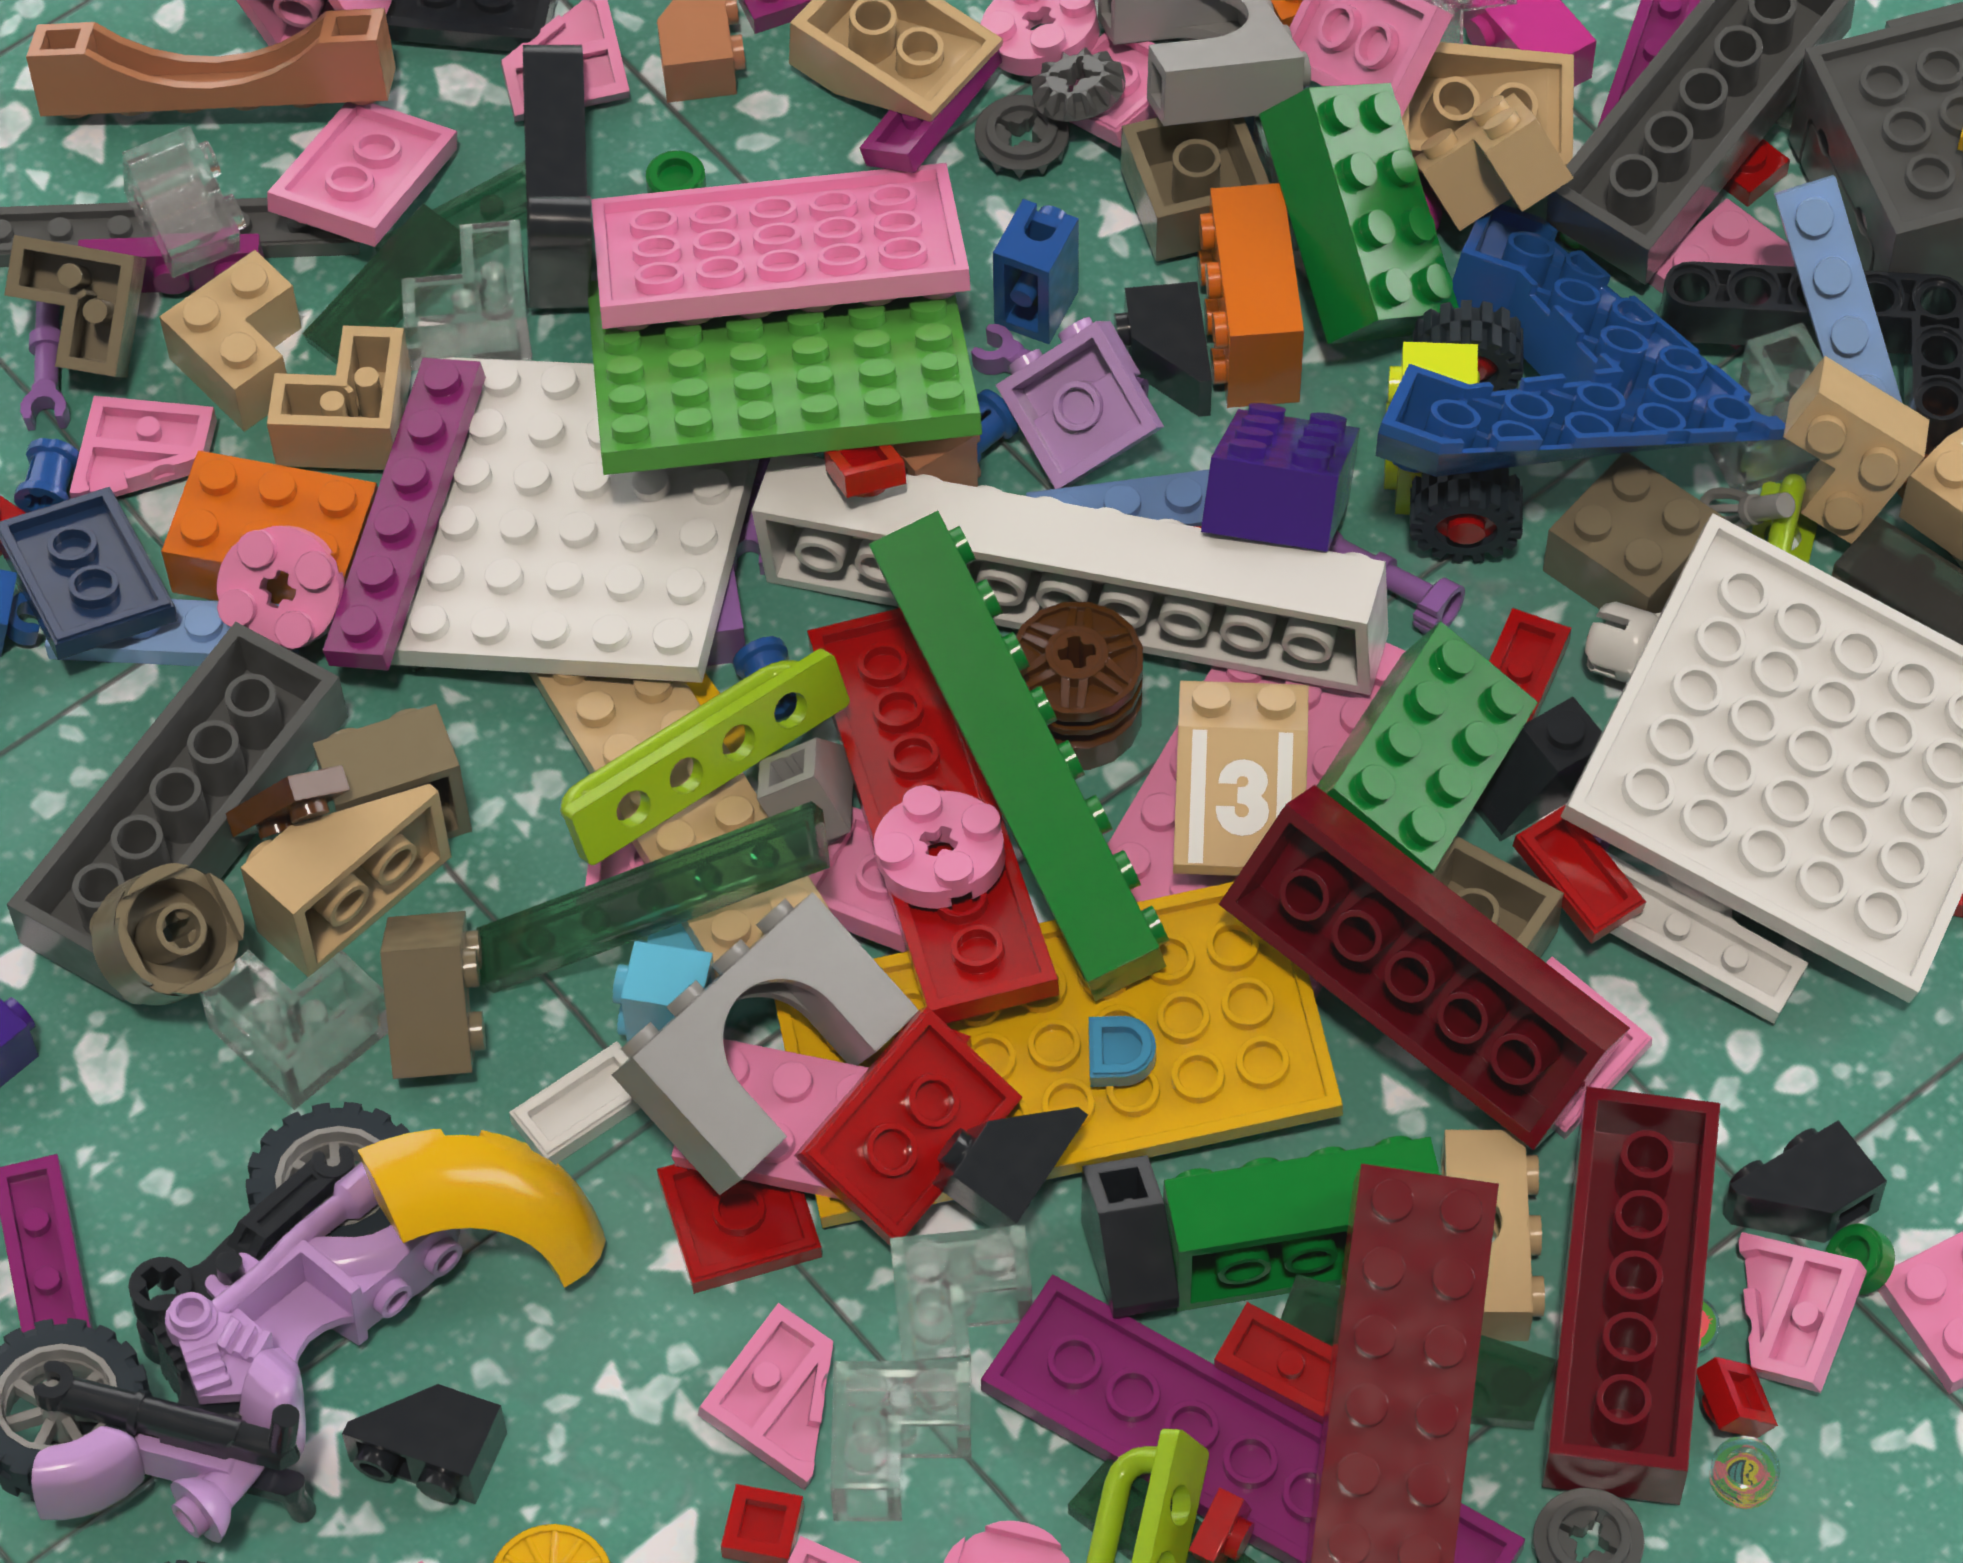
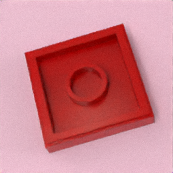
(736, 1233)

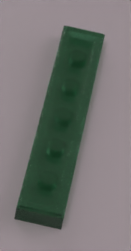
(654, 896)

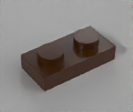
(288, 802)

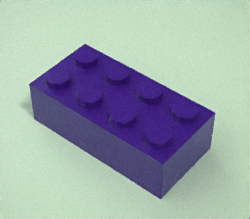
(1281, 477)

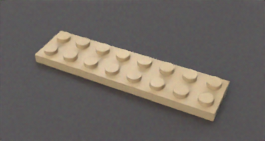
(616, 714)

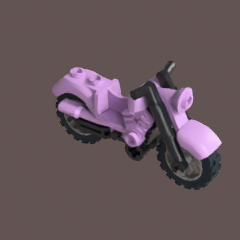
(220, 1341)

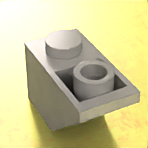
(809, 773)

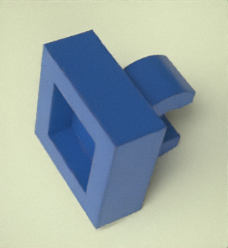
(10, 609)

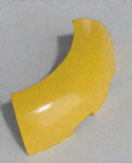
(488, 1183)

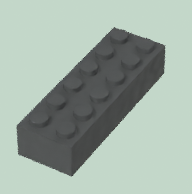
(1688, 126)
(219, 742)

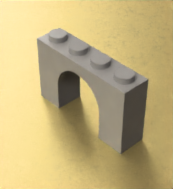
(1231, 71)
(683, 1071)

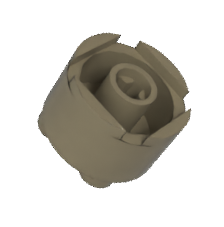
(132, 943)

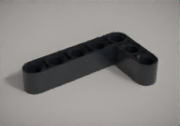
(556, 177)
(1914, 310)

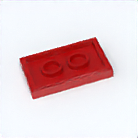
(892, 1124)

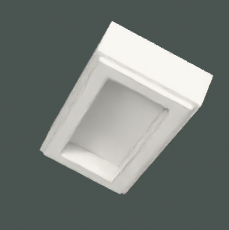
(575, 1107)

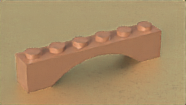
(698, 49)
(95, 71)

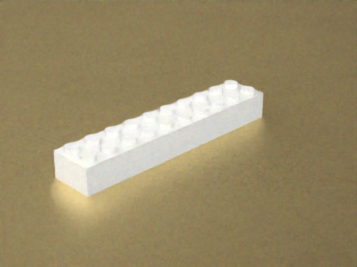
(1180, 588)

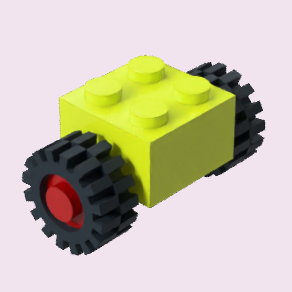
(1472, 509)

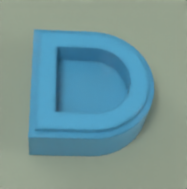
(1120, 1051)

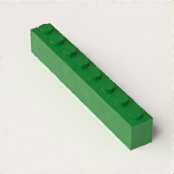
(1018, 755)

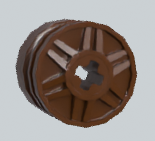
(1091, 675)

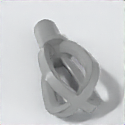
(1752, 507)

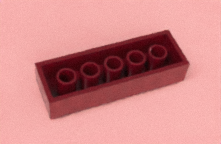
(1423, 966)
(1632, 1296)
(1402, 1368)

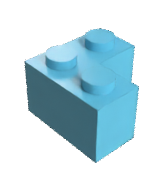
(656, 976)

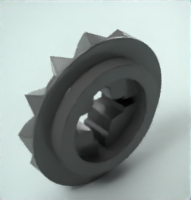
(1097, 90)
(1016, 116)
(1575, 1514)

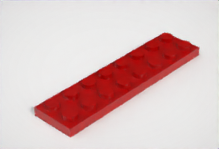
(903, 736)

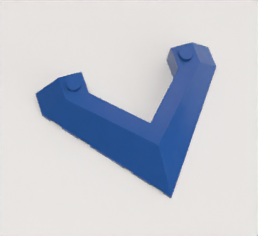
(1606, 365)

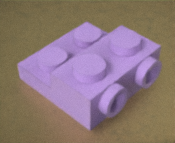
(1079, 401)

